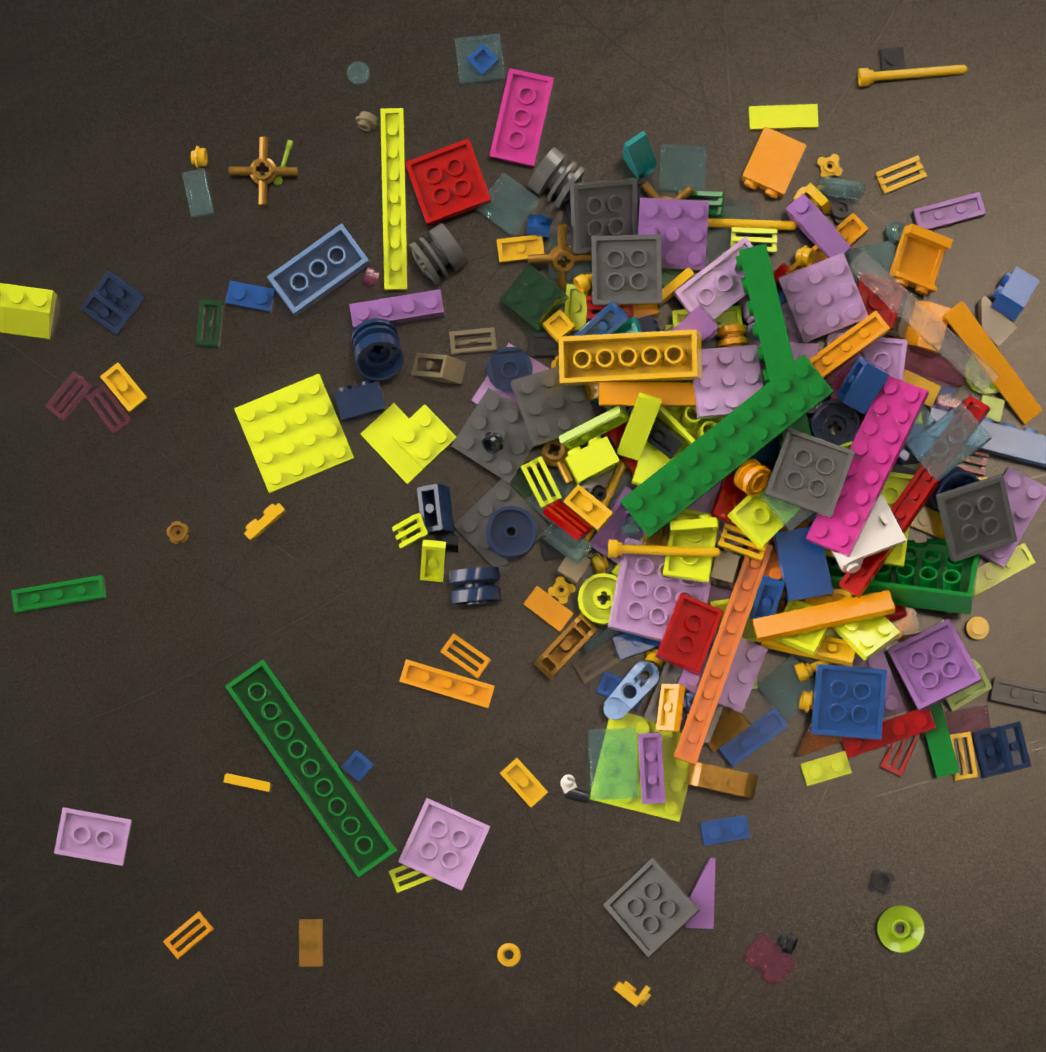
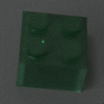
(534, 297)

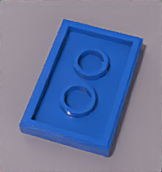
(802, 565)

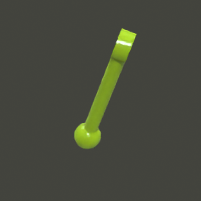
(278, 181)

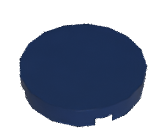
(508, 365)

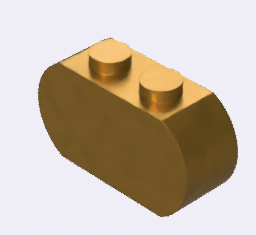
(565, 646)
(722, 780)

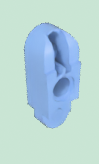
(617, 704)

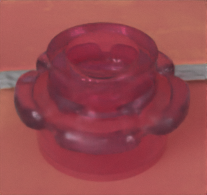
(371, 276)

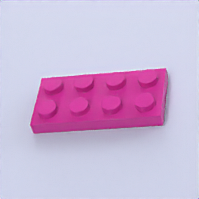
(521, 117)

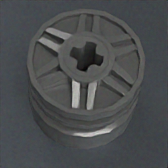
(556, 177)
(438, 253)

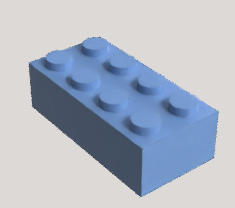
(318, 270)

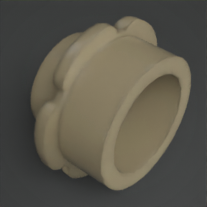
(366, 121)

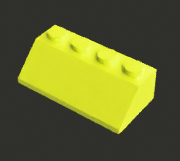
(26, 311)

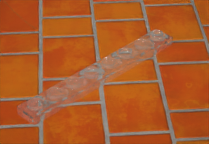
(923, 321)

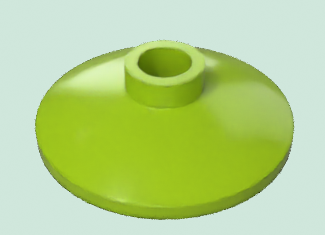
(912, 932)

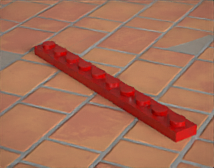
(904, 511)

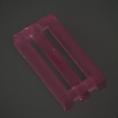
(96, 392)
(76, 400)

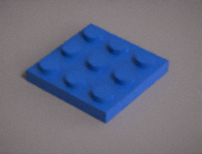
(848, 701)

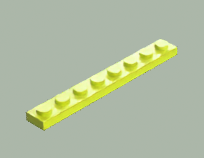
(394, 199)

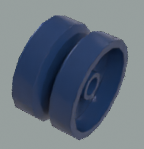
(511, 546)
(475, 586)

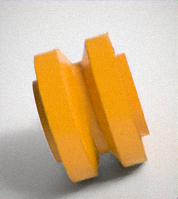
(732, 335)
(752, 477)

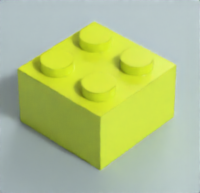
(591, 460)

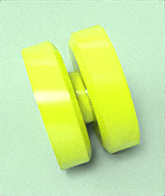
(588, 599)

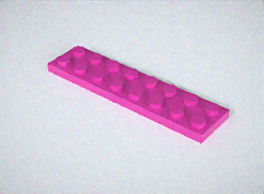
(876, 452)

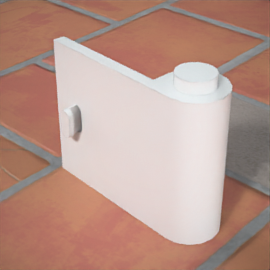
(873, 538)

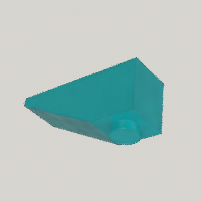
(640, 156)

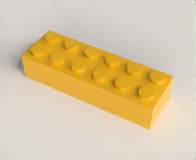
(630, 357)

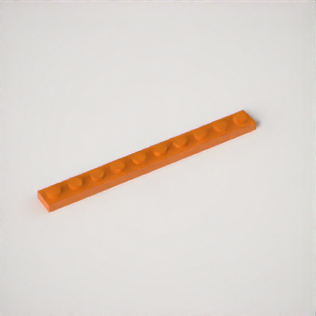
(721, 657)

